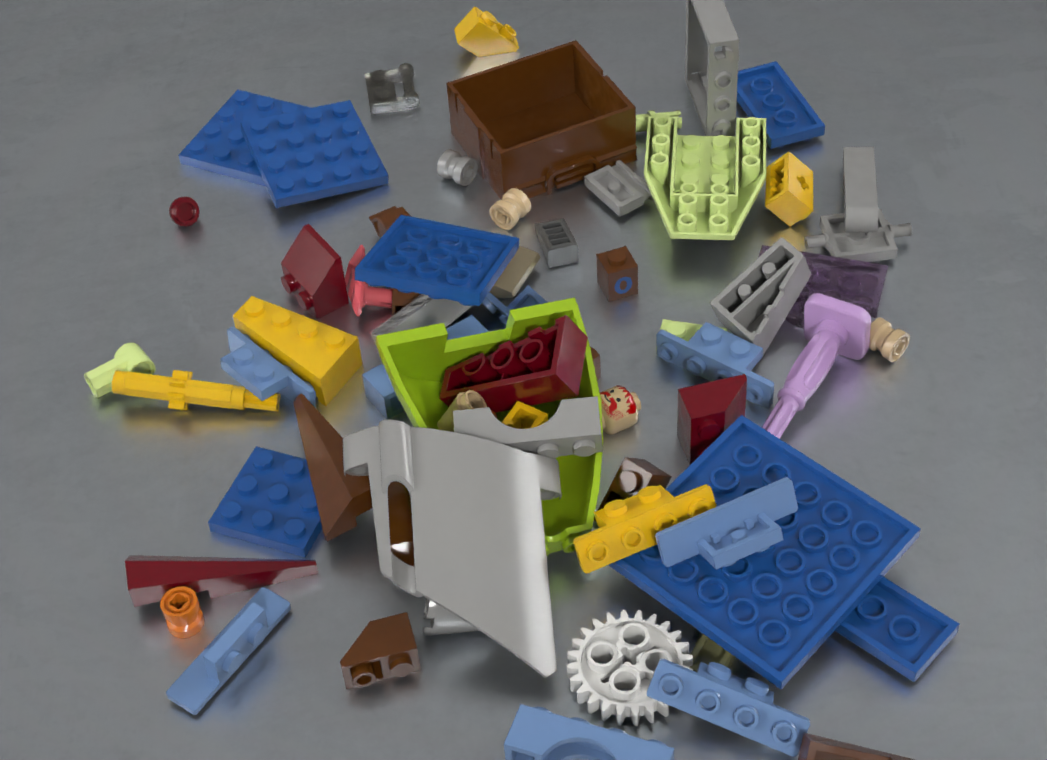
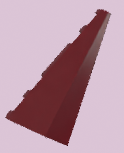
(155, 575)

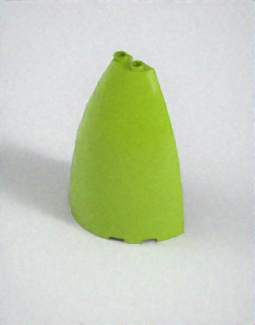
(416, 370)

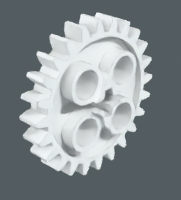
(627, 665)

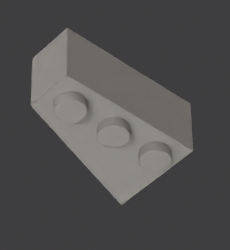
(763, 294)

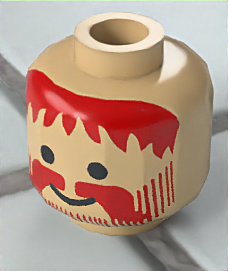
(619, 409)

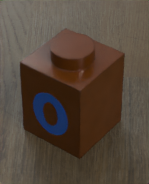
(617, 273)

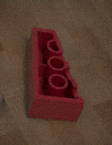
(530, 371)

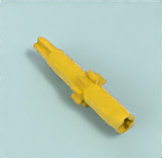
(182, 390)

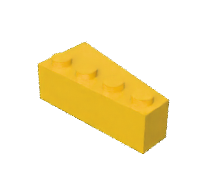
(308, 347)

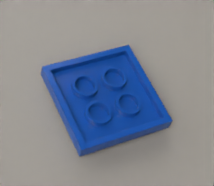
(271, 504)

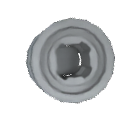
(459, 168)

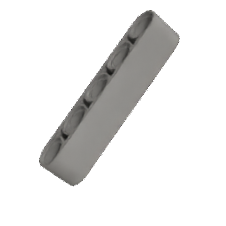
(860, 189)
(420, 313)

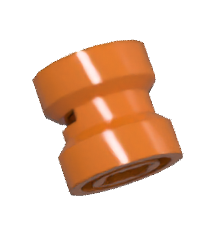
(182, 612)

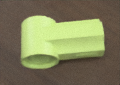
(127, 358)

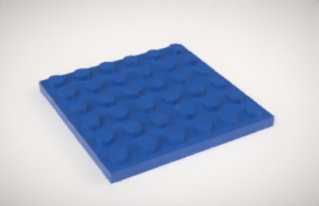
(790, 598)

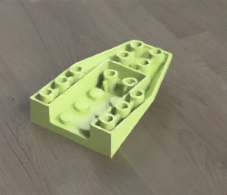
(704, 181)

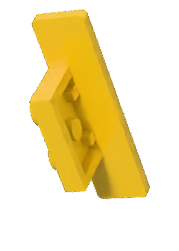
(632, 523)

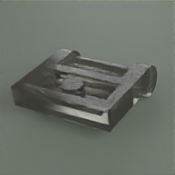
(382, 90)

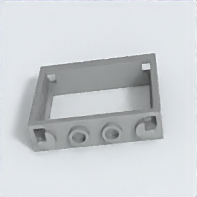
(717, 77)

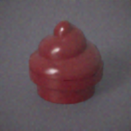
(184, 211)

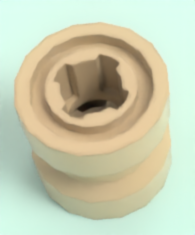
(508, 210)
(887, 340)

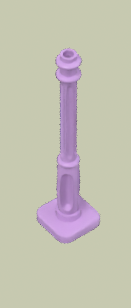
(830, 329)

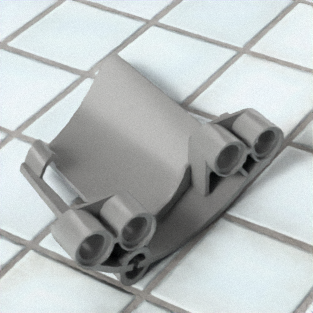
(471, 526)

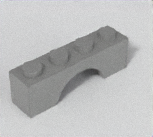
(570, 431)

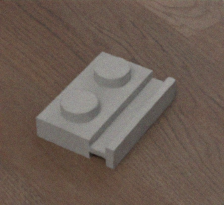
(618, 188)

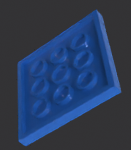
(221, 144)
(313, 153)
(437, 260)

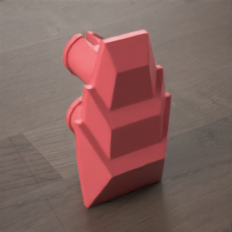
(362, 294)

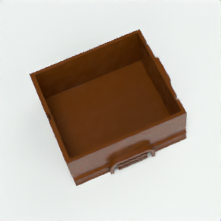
(542, 120)

